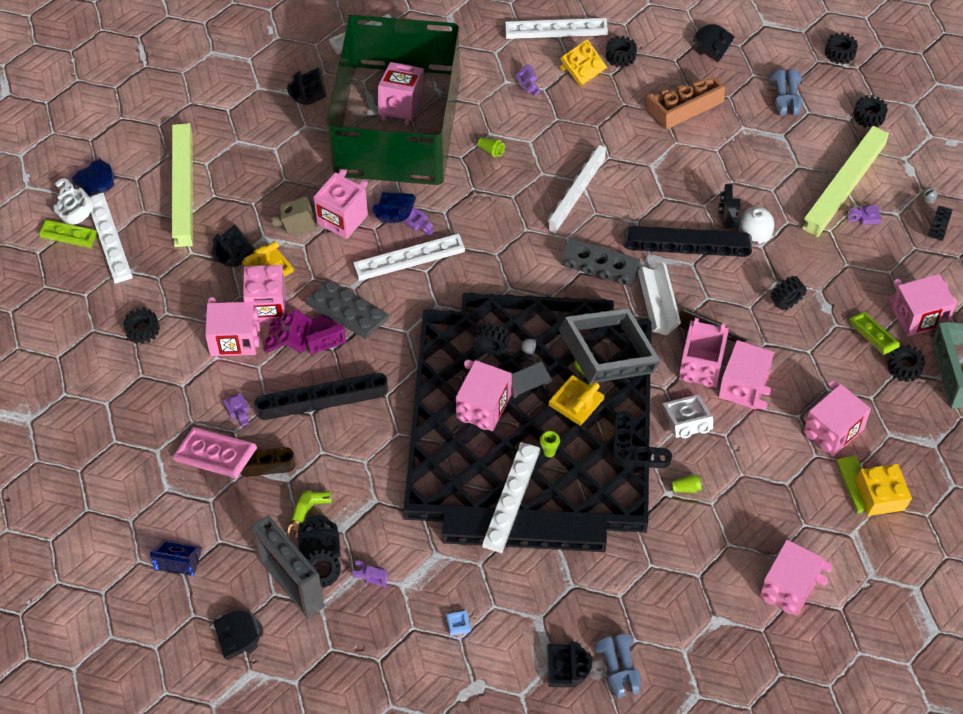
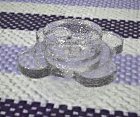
(603, 673)

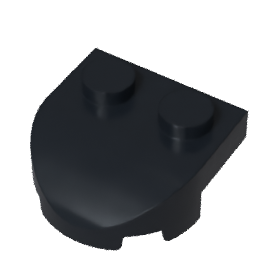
(713, 41)
(307, 87)
(729, 208)
(231, 247)
(318, 534)
(238, 633)
(567, 664)

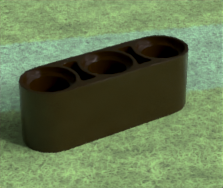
(274, 465)

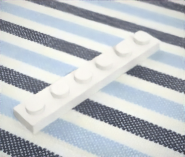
(556, 28)
(579, 184)
(109, 239)
(409, 257)
(511, 497)

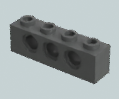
(600, 262)

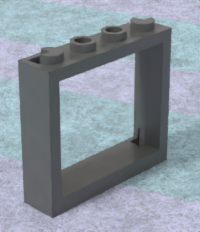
(614, 370)
(288, 567)

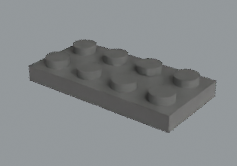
(347, 309)

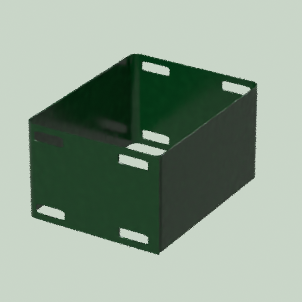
(389, 153)

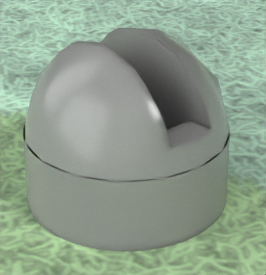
(931, 197)
(528, 346)

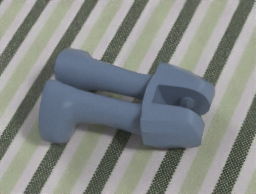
(785, 101)
(629, 675)

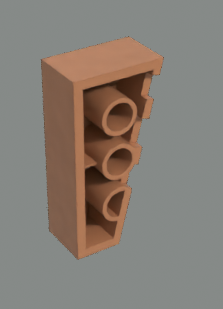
(685, 102)

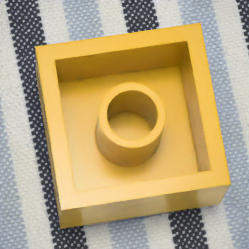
(883, 489)

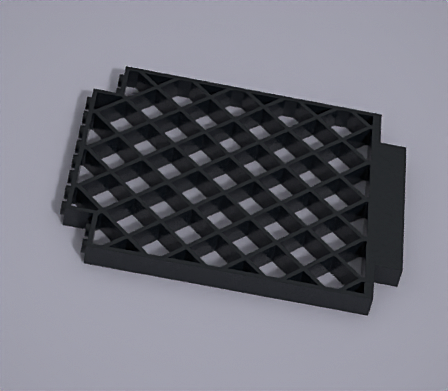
(532, 527)

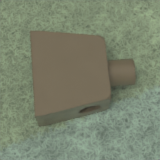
(296, 216)

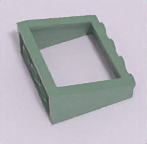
(943, 344)

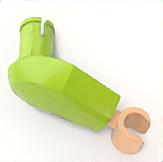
(304, 504)

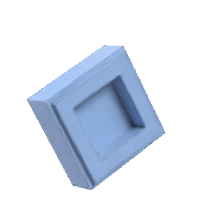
(458, 622)

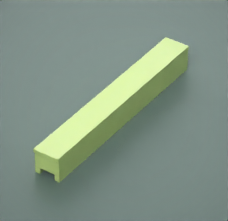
(845, 181)
(182, 185)

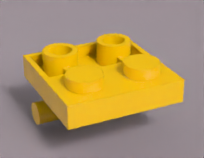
(582, 63)
(268, 256)
(577, 399)

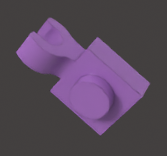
(526, 79)
(865, 214)
(419, 220)
(237, 408)
(374, 575)

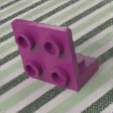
(288, 330)
(324, 334)

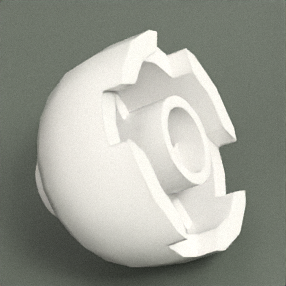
(758, 223)

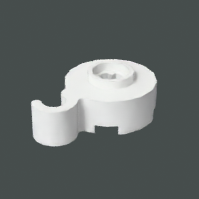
(73, 203)

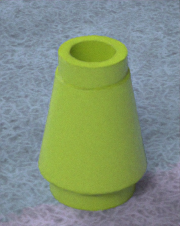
(492, 146)
(549, 443)
(687, 484)

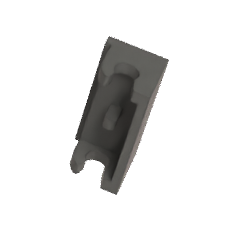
(529, 379)

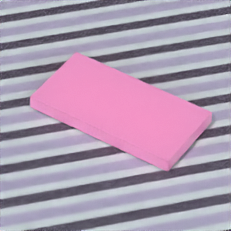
(215, 452)

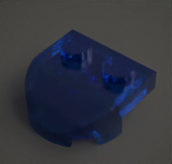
(95, 177)
(394, 207)

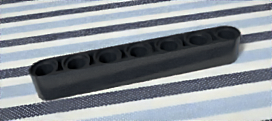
(688, 241)
(330, 392)

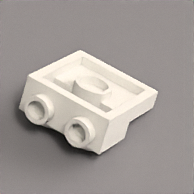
(688, 416)

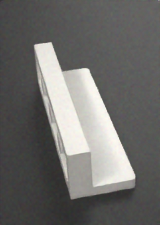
(659, 299)

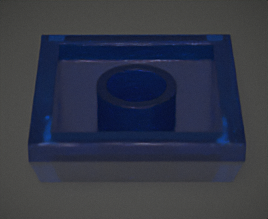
(176, 557)

